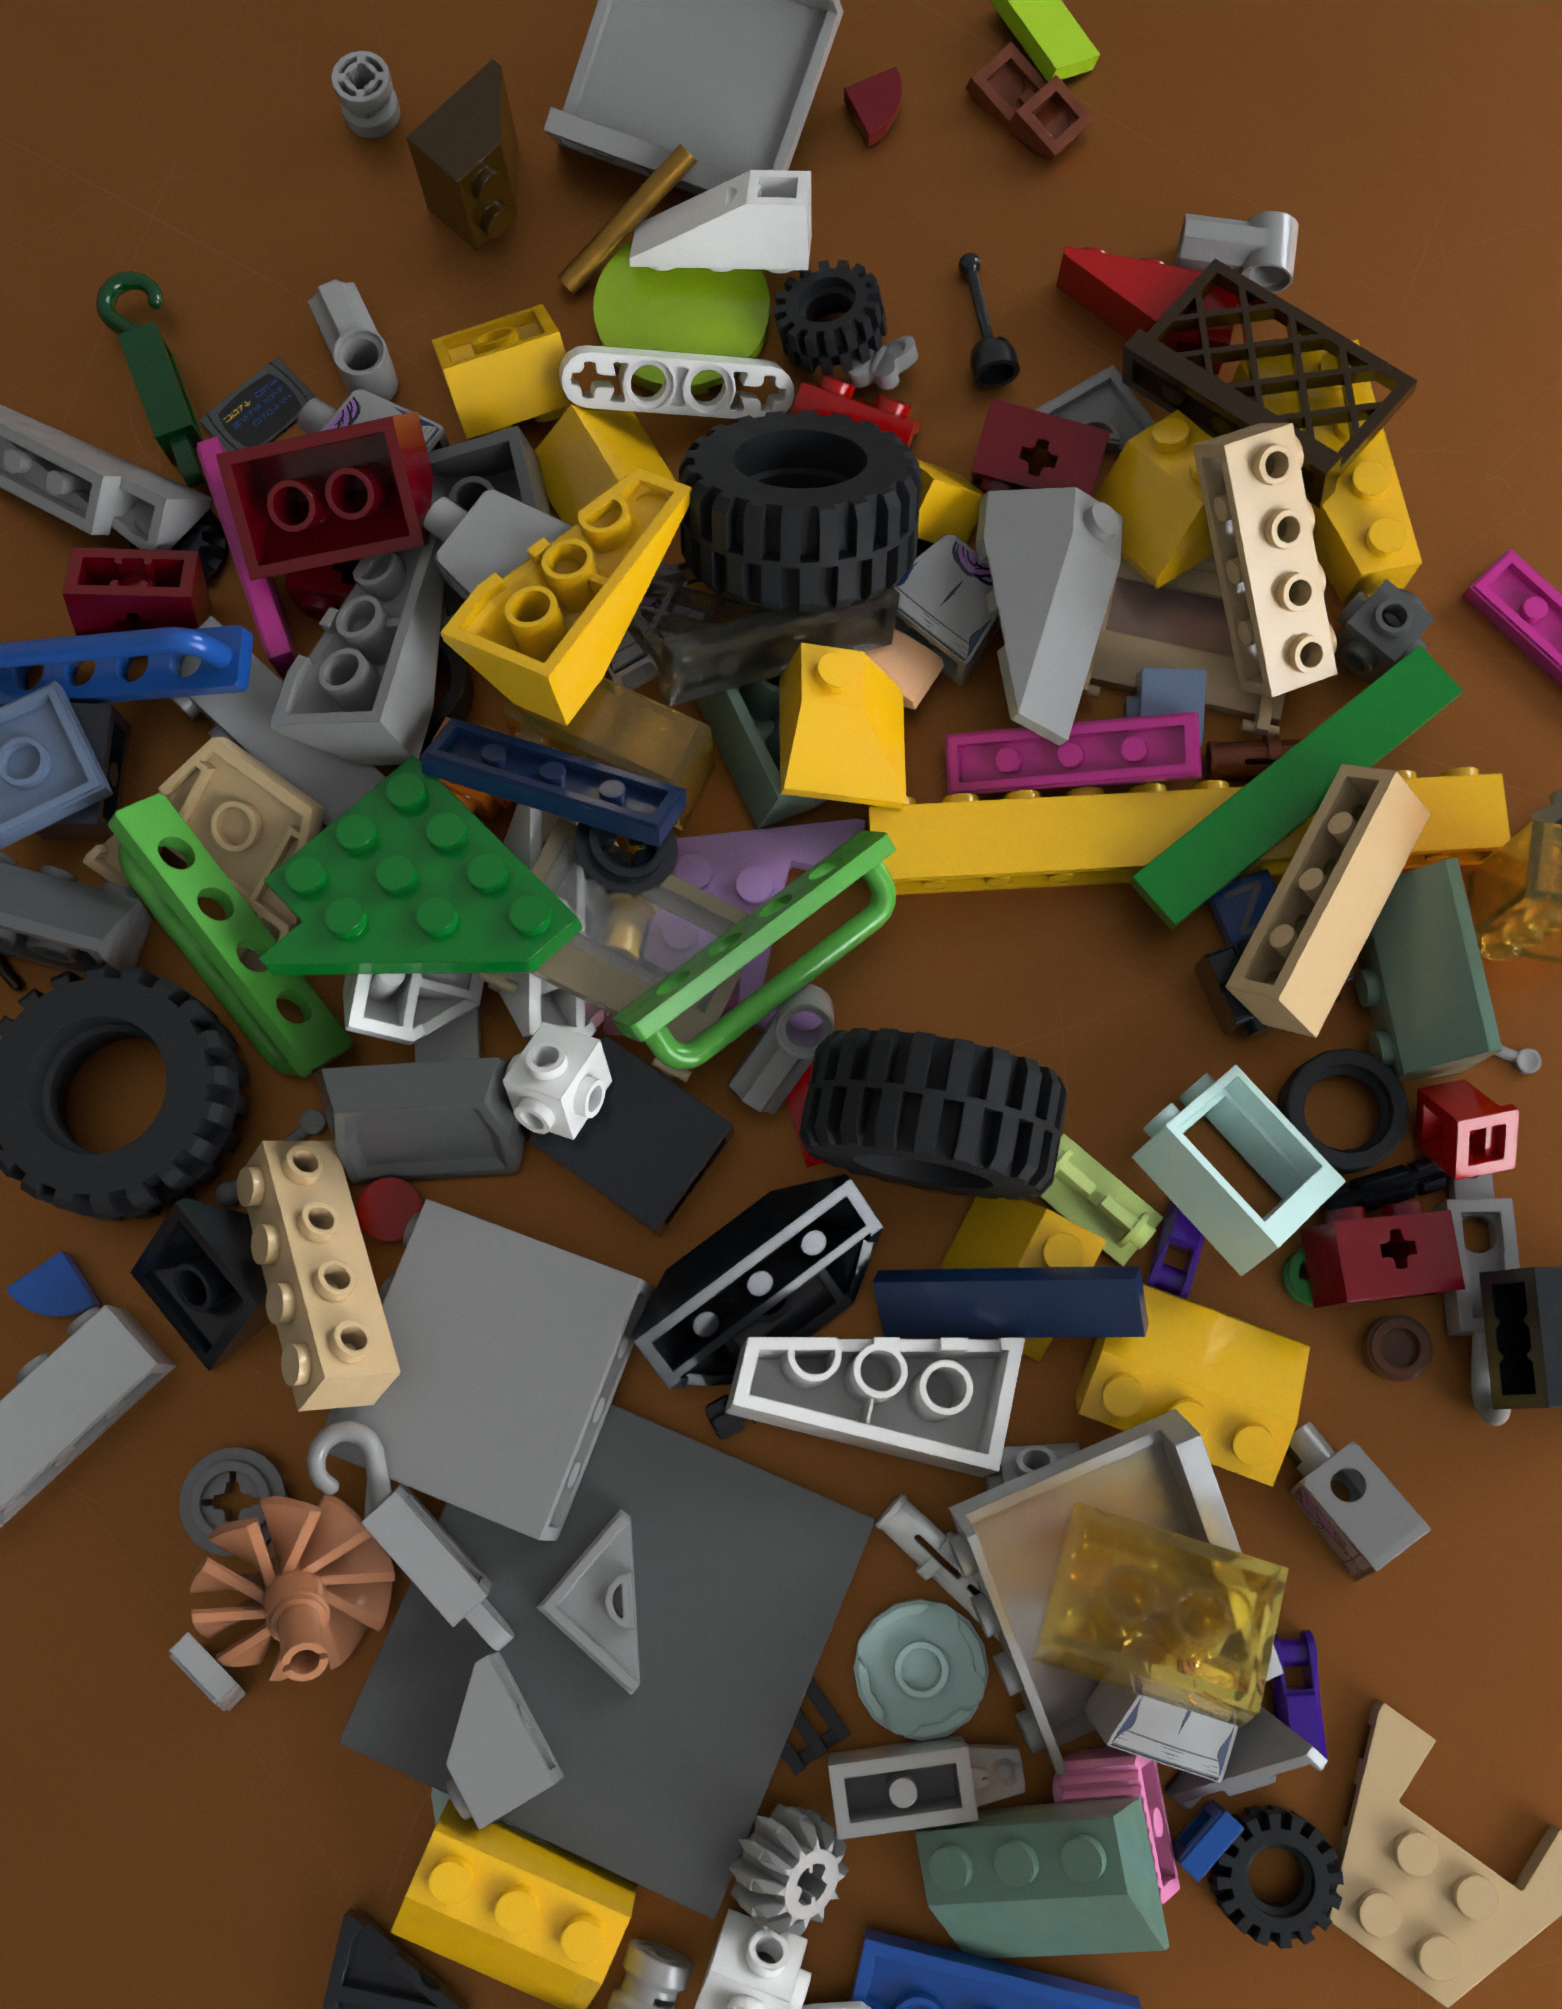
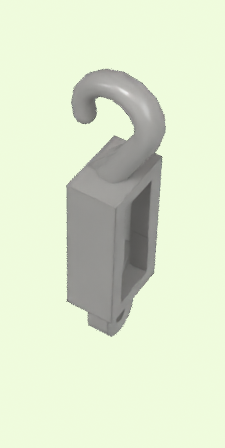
(1463, 1308)
(412, 1535)

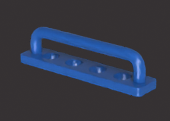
(222, 650)

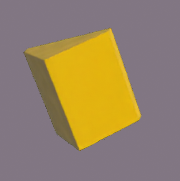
(592, 453)

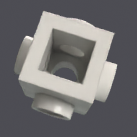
(557, 1081)
(754, 1968)

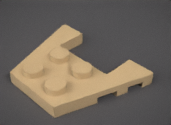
(244, 820)
(1417, 1892)

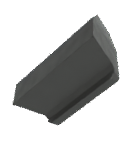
(422, 1119)

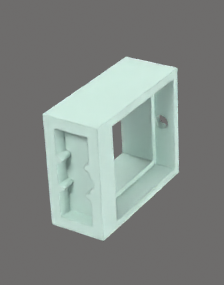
(1263, 1140)

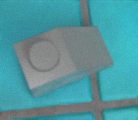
(497, 1748)

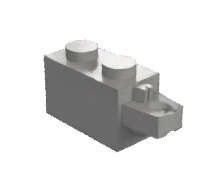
(919, 1784)

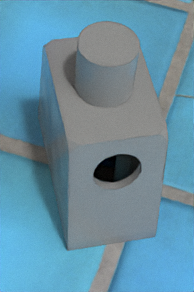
(486, 537)

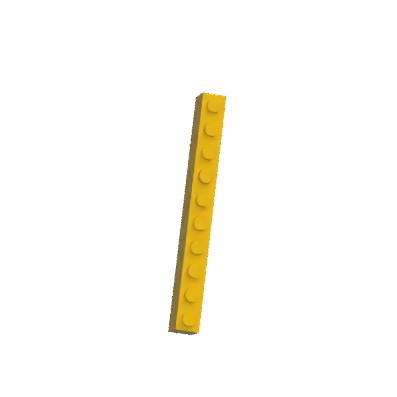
(1113, 836)

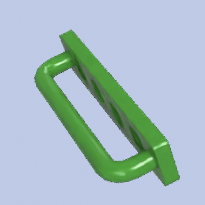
(213, 943)
(651, 1012)

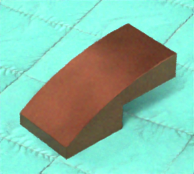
(1030, 108)

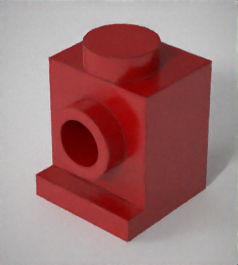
(1465, 1130)

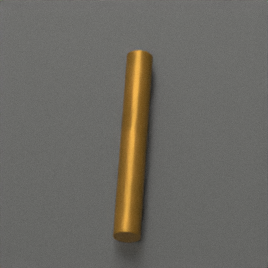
(627, 218)

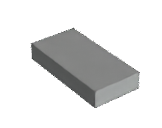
(206, 1673)

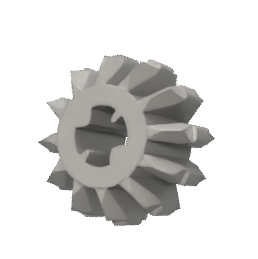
(788, 1869)

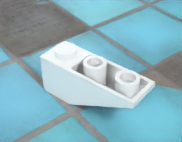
(740, 224)

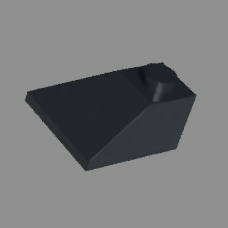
(205, 1278)

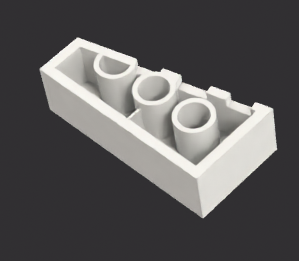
(891, 1395)

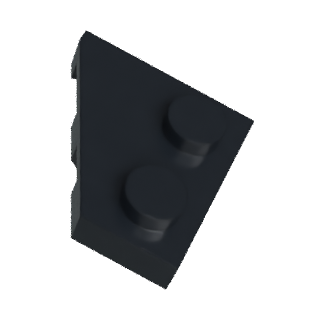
(380, 1974)

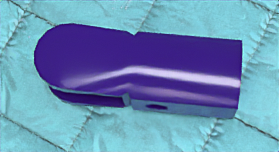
(1181, 1235)
(1300, 1704)

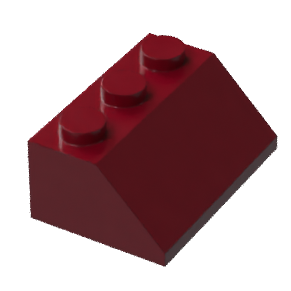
(330, 495)

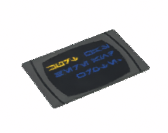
(258, 408)

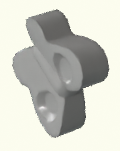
(885, 364)

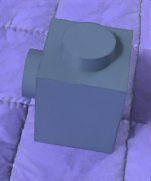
(1168, 692)

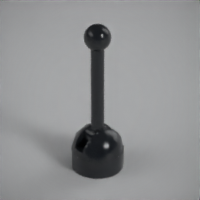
(992, 358)

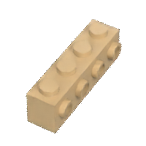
(1266, 558)
(1329, 899)
(317, 1275)

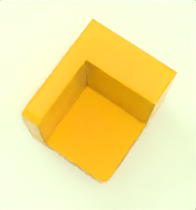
(946, 504)

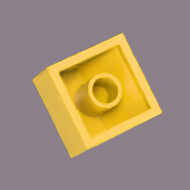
(504, 371)
(1160, 500)

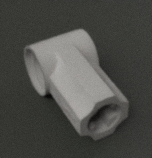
(1255, 248)
(353, 339)
(782, 1051)

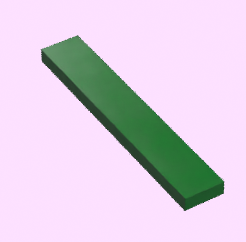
(1293, 787)

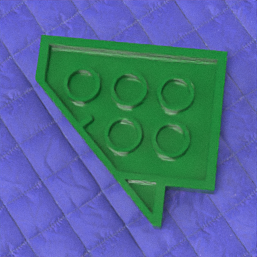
(413, 890)

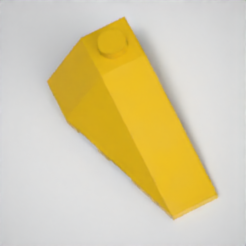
(564, 611)

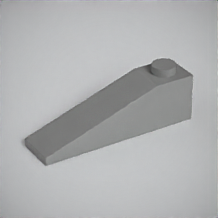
(1052, 581)
(375, 667)

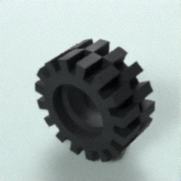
(836, 340)
(1316, 1885)

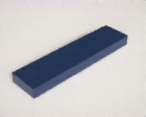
(554, 781)
(1012, 1302)

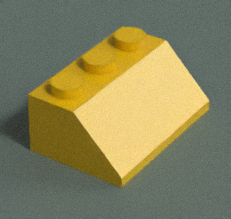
(1216, 1370)
(516, 1910)

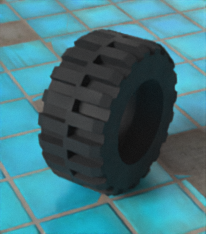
(800, 510)
(50, 1044)
(934, 1113)

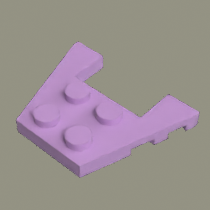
(751, 869)

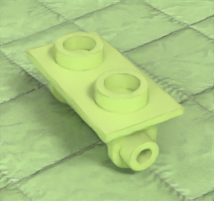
(1100, 1202)

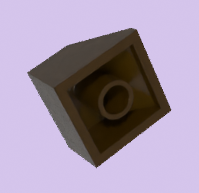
(470, 159)

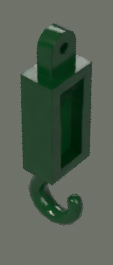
(155, 374)

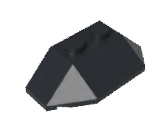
(764, 1274)

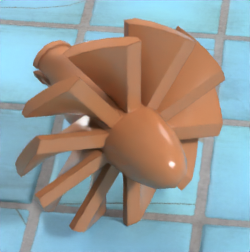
(314, 1586)

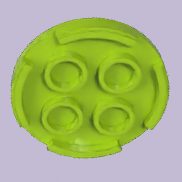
(682, 314)

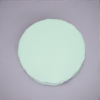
(920, 1669)

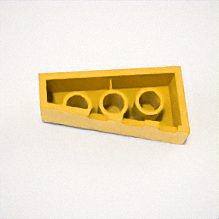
(1364, 525)

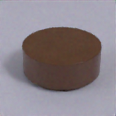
(1396, 1348)

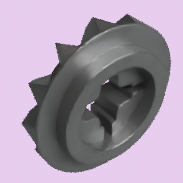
(213, 1478)

